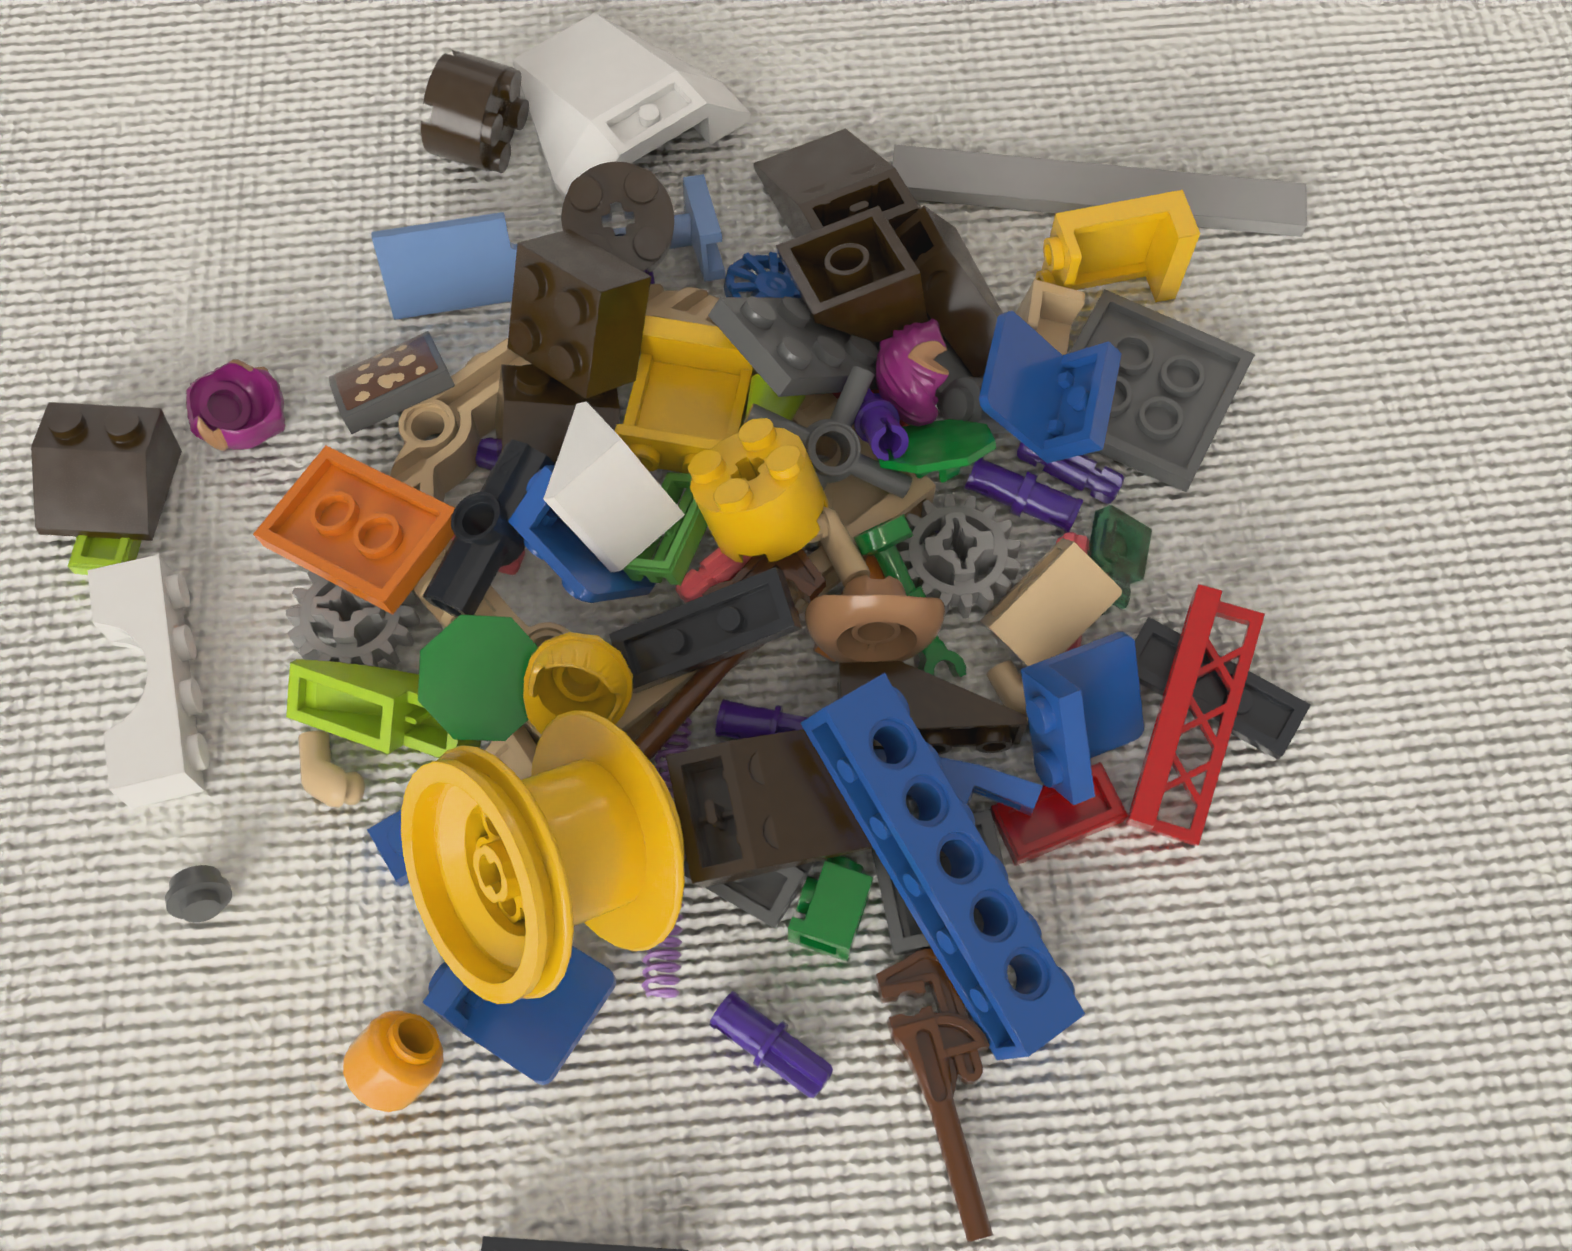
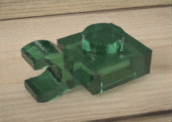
(1119, 548)

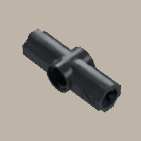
(483, 532)

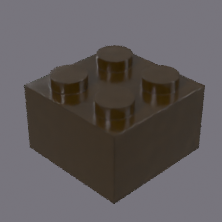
(578, 312)

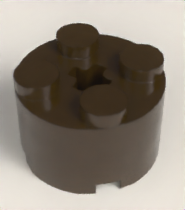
(473, 111)
(626, 189)

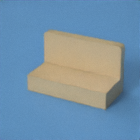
(1052, 604)

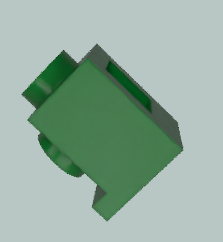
(831, 908)

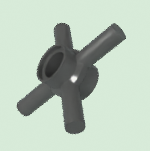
(840, 429)

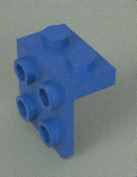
(1048, 398)
(564, 551)
(1080, 709)
(528, 1033)

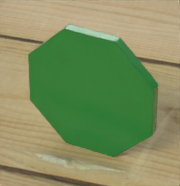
(942, 448)
(476, 677)

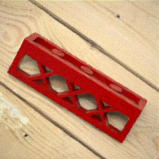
(1173, 710)

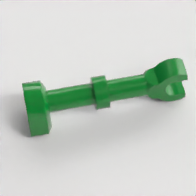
(882, 543)

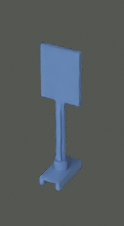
(473, 261)

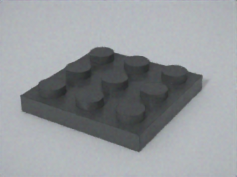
(1167, 388)

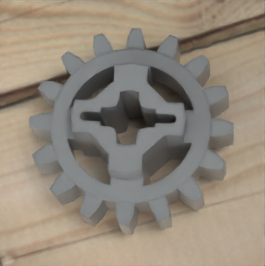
(978, 544)
(360, 628)

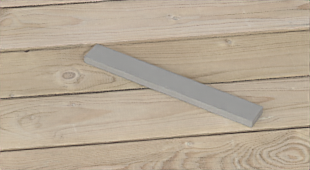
(1072, 185)

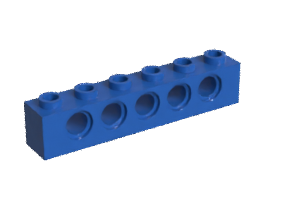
(943, 905)

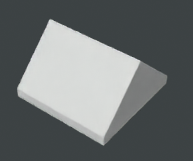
(607, 492)

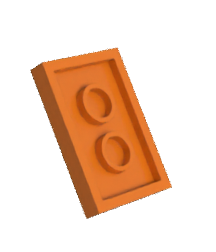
(358, 529)

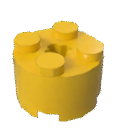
(758, 492)

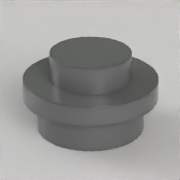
(197, 894)

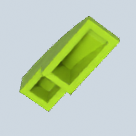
(366, 706)

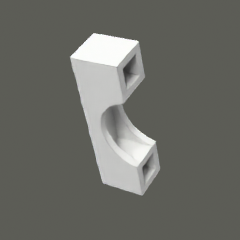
(157, 745)

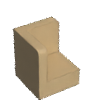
(1051, 312)

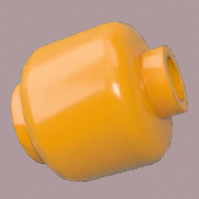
(393, 1060)

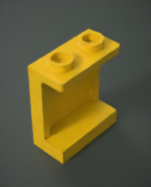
(1123, 243)
(685, 393)

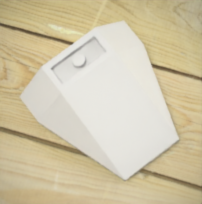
(616, 98)

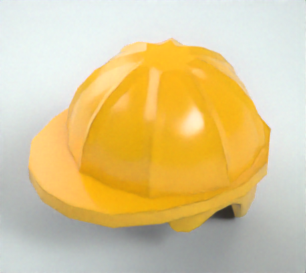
(576, 674)

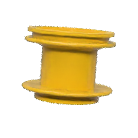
(519, 862)

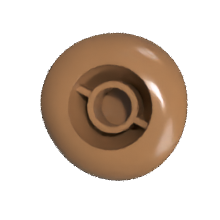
(873, 621)

